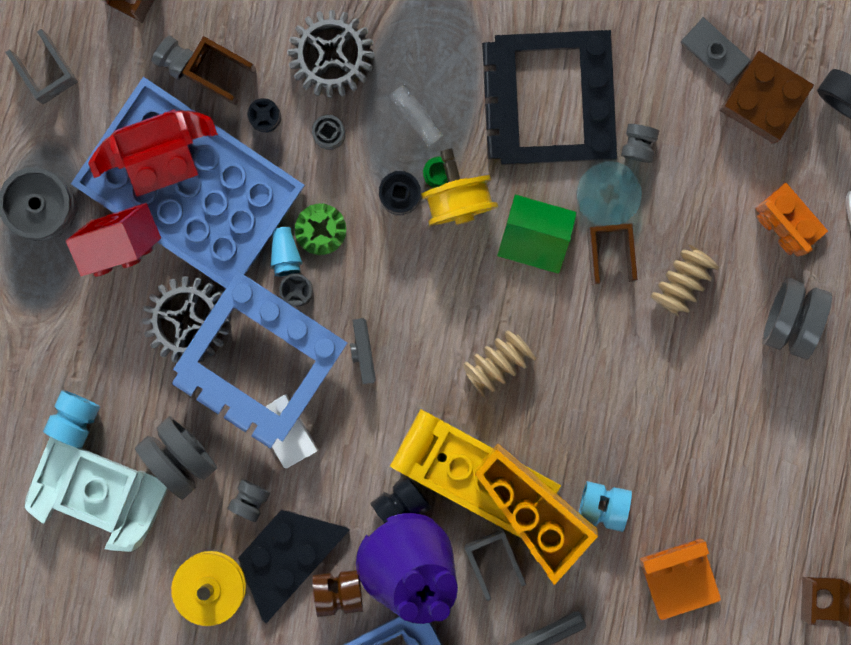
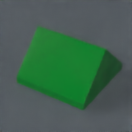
(537, 234)

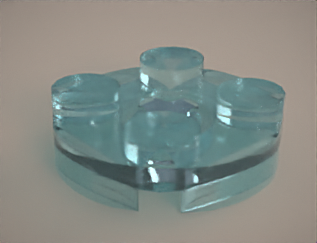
(624, 184)

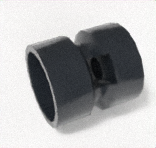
(400, 193)
(405, 499)

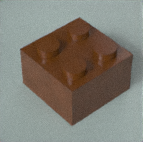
(766, 97)

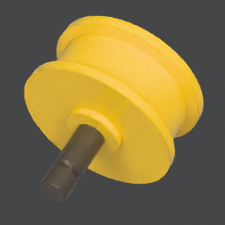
(459, 198)
(208, 588)

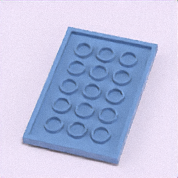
(210, 219)

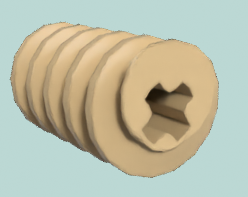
(684, 281)
(498, 362)

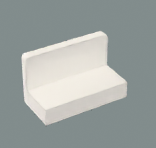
(297, 443)

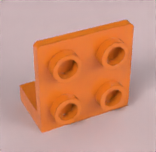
(790, 220)
(680, 579)

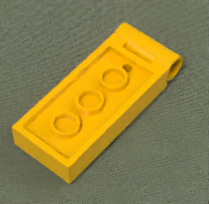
(456, 475)

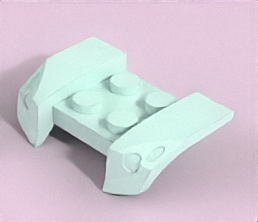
(95, 493)

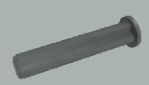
(555, 631)

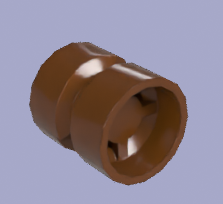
(337, 593)

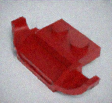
(154, 149)

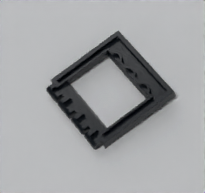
(597, 97)

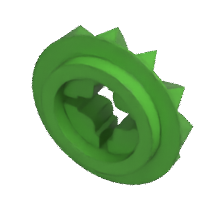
(319, 213)

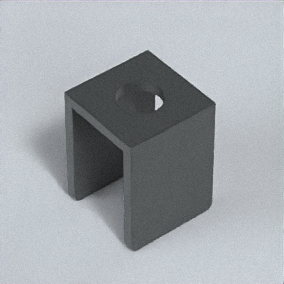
(54, 88)
(469, 547)

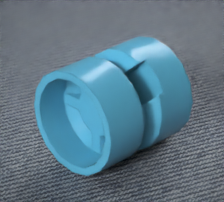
(71, 419)
(616, 506)

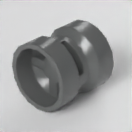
(173, 56)
(329, 138)
(640, 143)
(292, 291)
(248, 500)

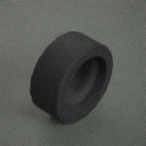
(837, 91)

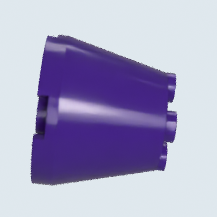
(409, 568)

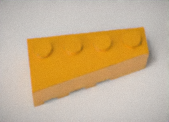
(538, 514)

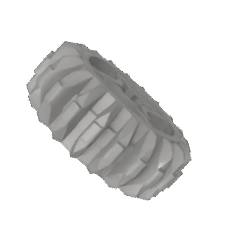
(339, 41)
(191, 306)

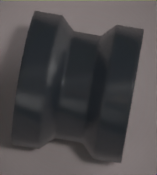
(260, 111)

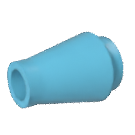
(285, 255)

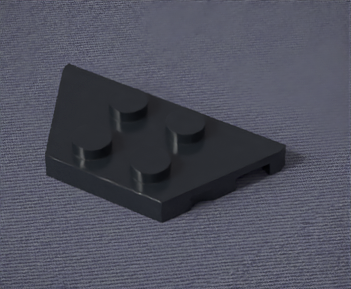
(286, 556)

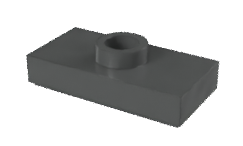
(715, 51)
(362, 352)

